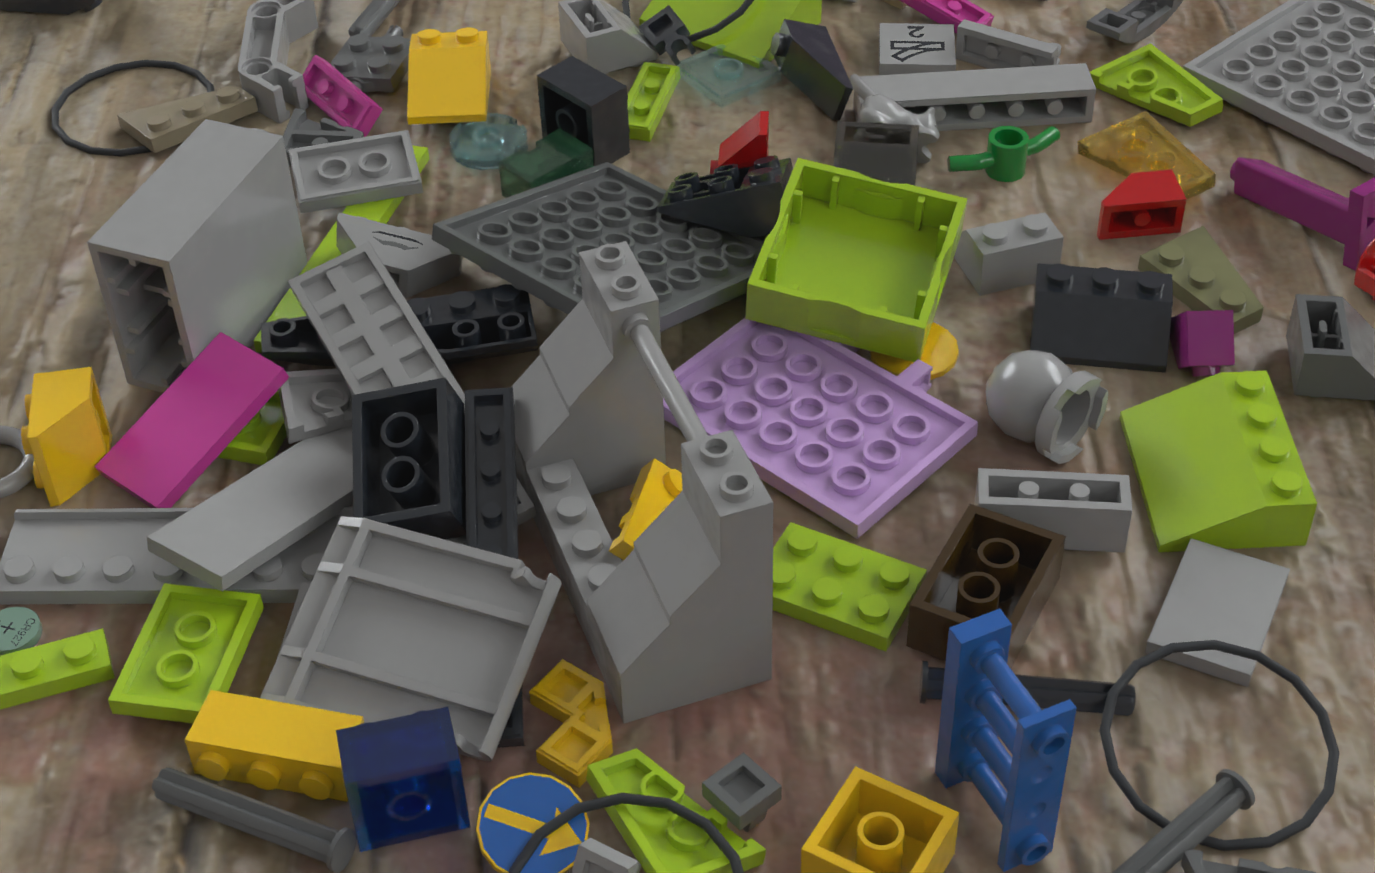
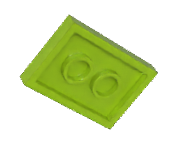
(842, 586)
(185, 651)

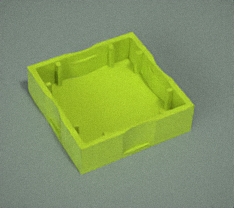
(856, 260)

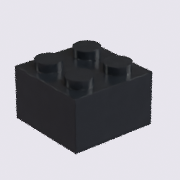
(586, 107)

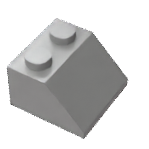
(1008, 252)

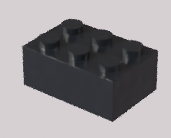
(411, 458)

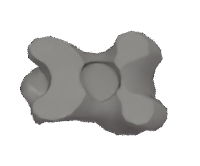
(883, 109)

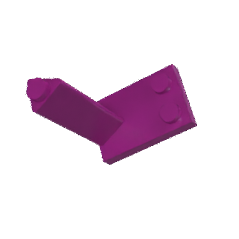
(1311, 205)

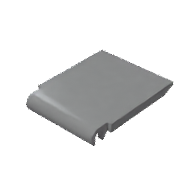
(414, 628)

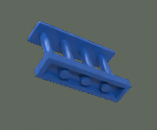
(969, 746)

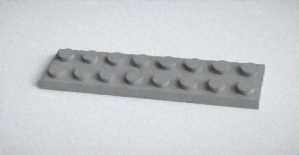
(374, 332)

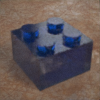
(403, 778)

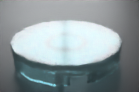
(487, 142)

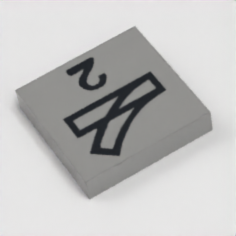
(916, 48)

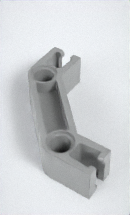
(265, 50)

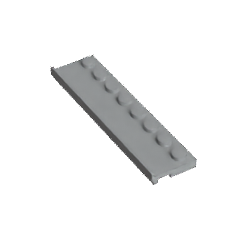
(106, 559)

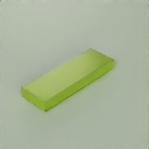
(650, 98)

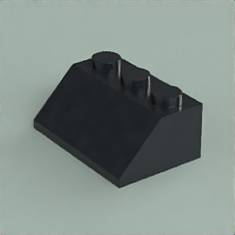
(1102, 316)

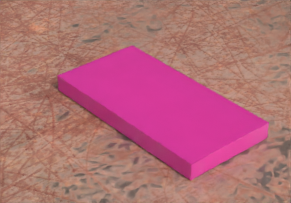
(192, 422)

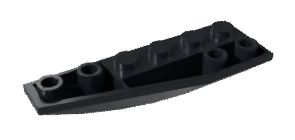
(459, 324)

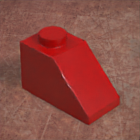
(745, 144)
(1143, 206)

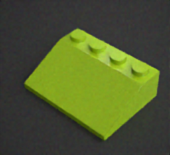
(747, 34)
(1220, 465)

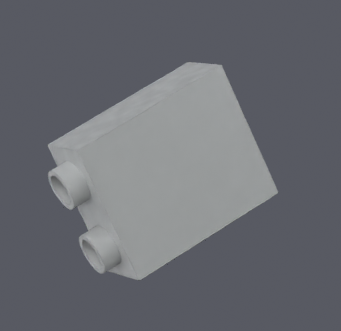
(199, 251)

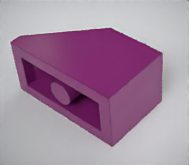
(1203, 341)

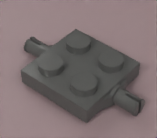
(374, 61)

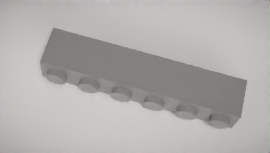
(992, 95)

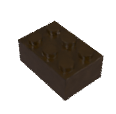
(984, 568)

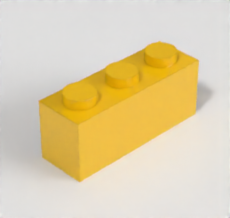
(269, 744)

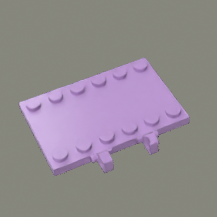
(823, 419)

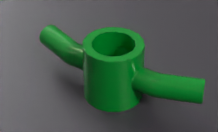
(1005, 153)

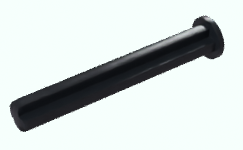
(1046, 691)

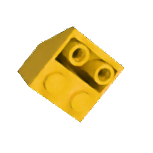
(65, 431)

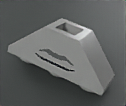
(408, 255)

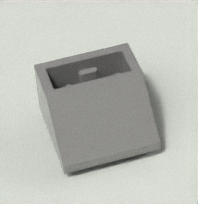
(602, 36)

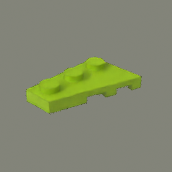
(1159, 85)
(658, 836)

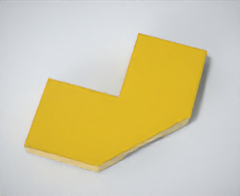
(581, 706)

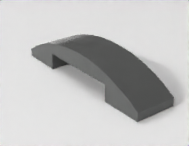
(1133, 21)

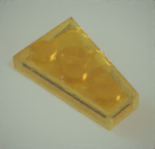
(1146, 146)

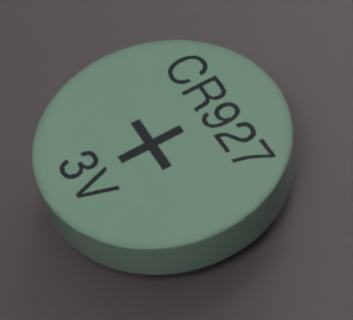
(18, 629)

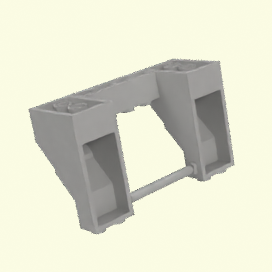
(697, 591)

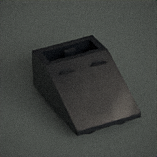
(732, 198)

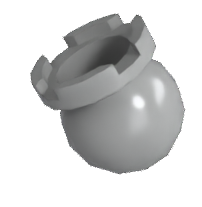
(1045, 403)

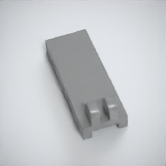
(1002, 49)

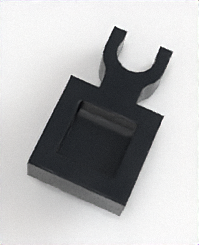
(667, 34)

